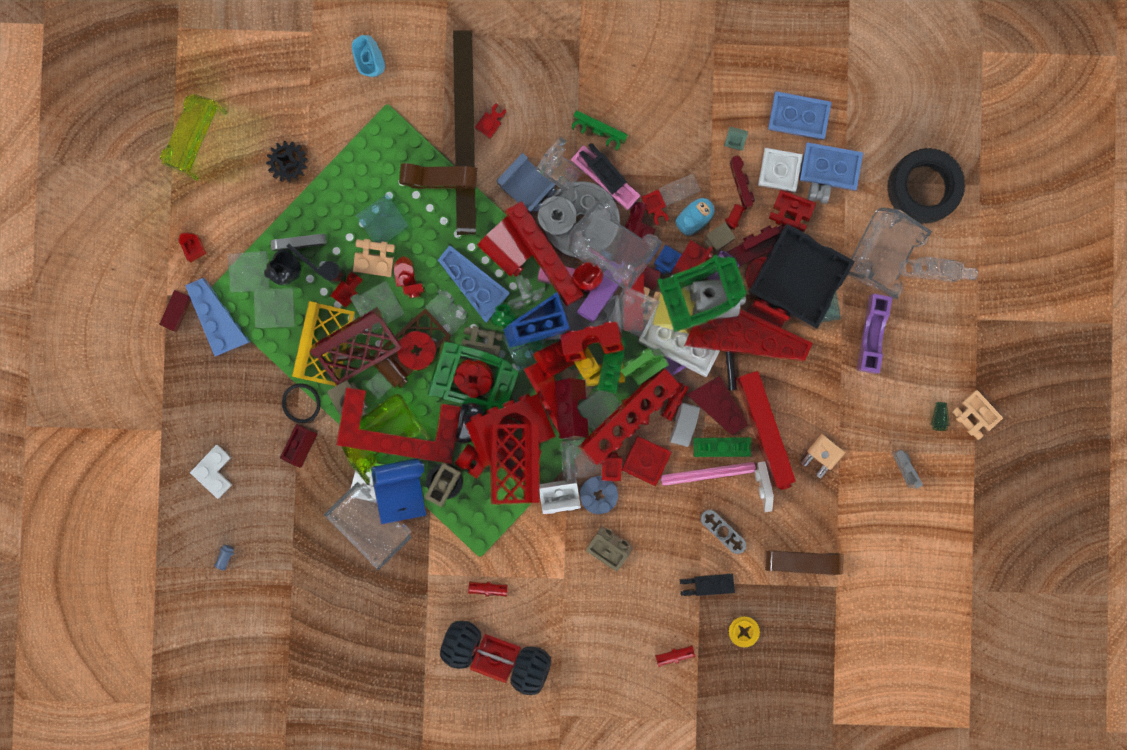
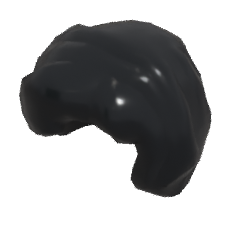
(283, 268)

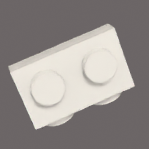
(559, 497)

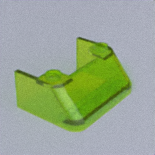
(189, 134)
(390, 417)

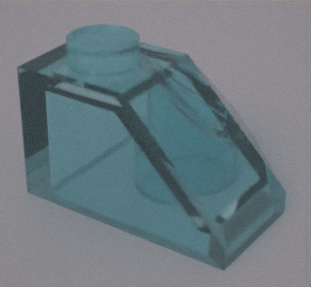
(523, 354)

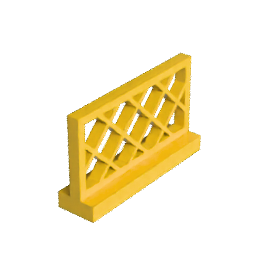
(306, 341)

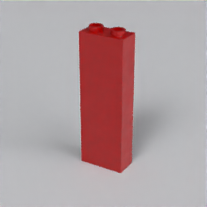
(766, 430)

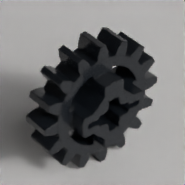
(288, 154)

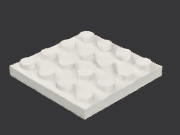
(673, 347)

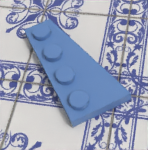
(474, 283)
(218, 325)

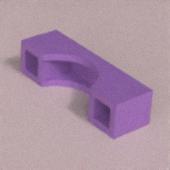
(871, 345)

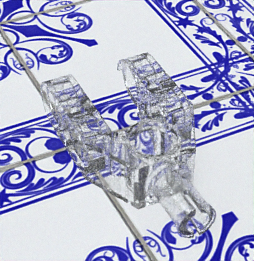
(938, 270)

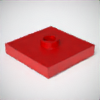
(646, 461)

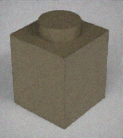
(719, 237)

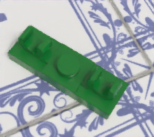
(599, 129)
(611, 370)
(722, 447)

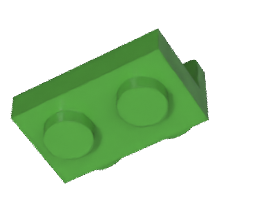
(646, 365)

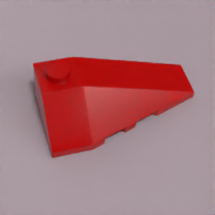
(545, 389)

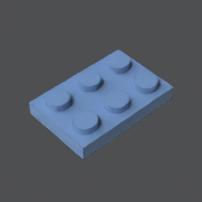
(799, 115)
(831, 166)

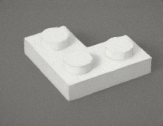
(208, 472)

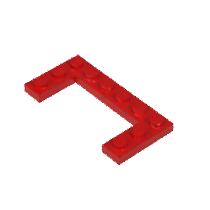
(351, 436)

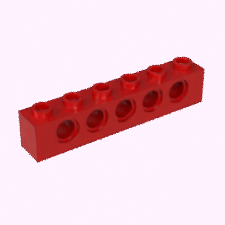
(632, 404)

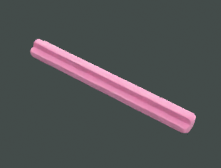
(708, 473)

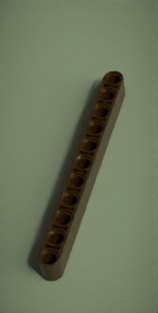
(464, 127)

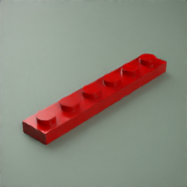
(544, 253)

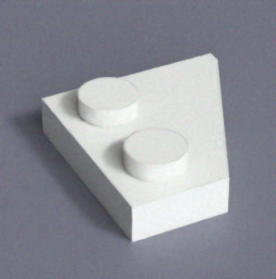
(765, 488)

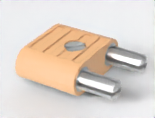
(825, 452)

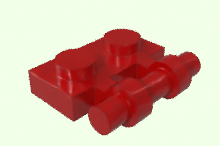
(794, 206)

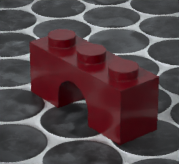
(570, 422)

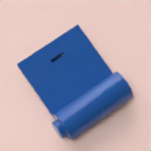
(398, 489)

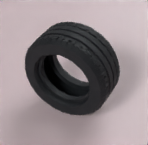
(945, 166)

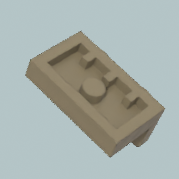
(609, 548)

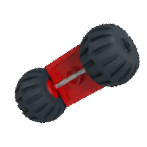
(495, 658)

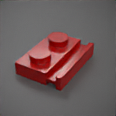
(552, 359)

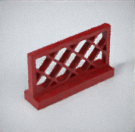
(530, 462)

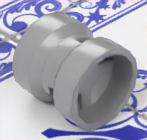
(819, 193)

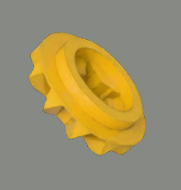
(753, 631)

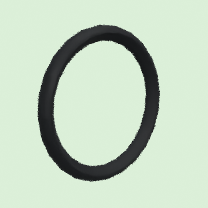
(317, 399)

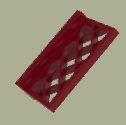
(343, 335)

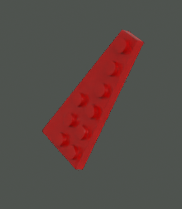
(748, 336)

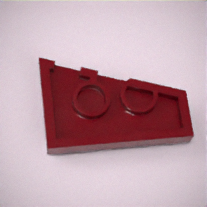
(719, 405)

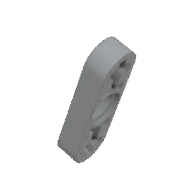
(299, 242)
(737, 537)

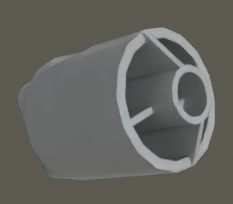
(711, 294)

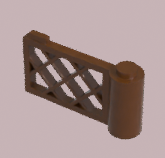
(391, 366)

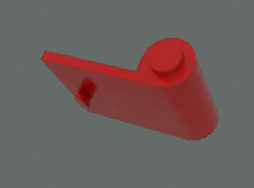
(506, 247)

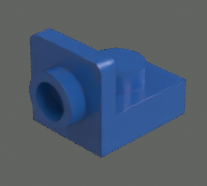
(666, 260)

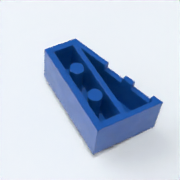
(539, 323)

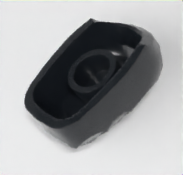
(467, 411)

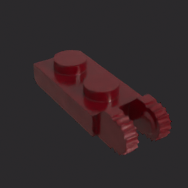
(741, 182)

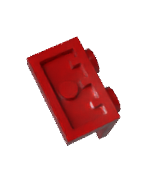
(692, 257)
(774, 316)

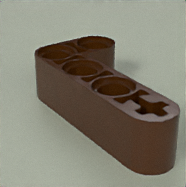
(438, 177)
(804, 562)

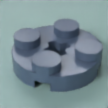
(589, 500)

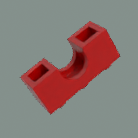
(575, 342)

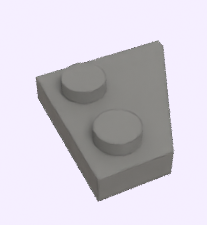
(907, 470)

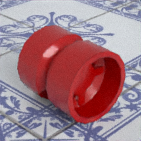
(465, 459)

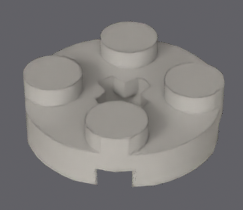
(546, 213)

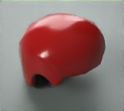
(588, 276)

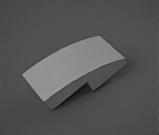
(685, 424)

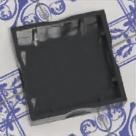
(800, 277)

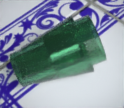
(940, 417)

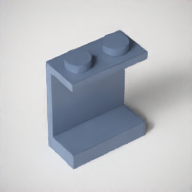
(526, 184)

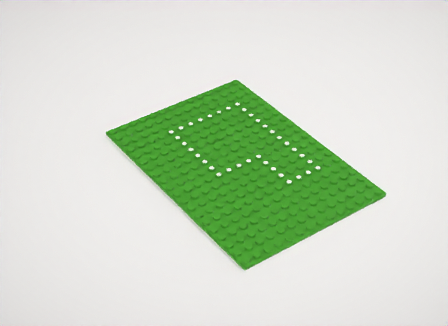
(329, 206)

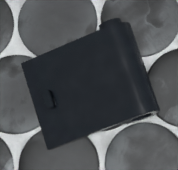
(329, 270)

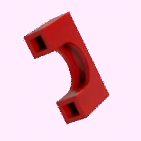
(526, 411)

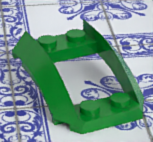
(675, 301)
(446, 368)

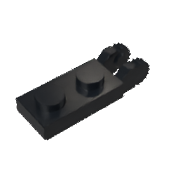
(604, 170)
(709, 585)

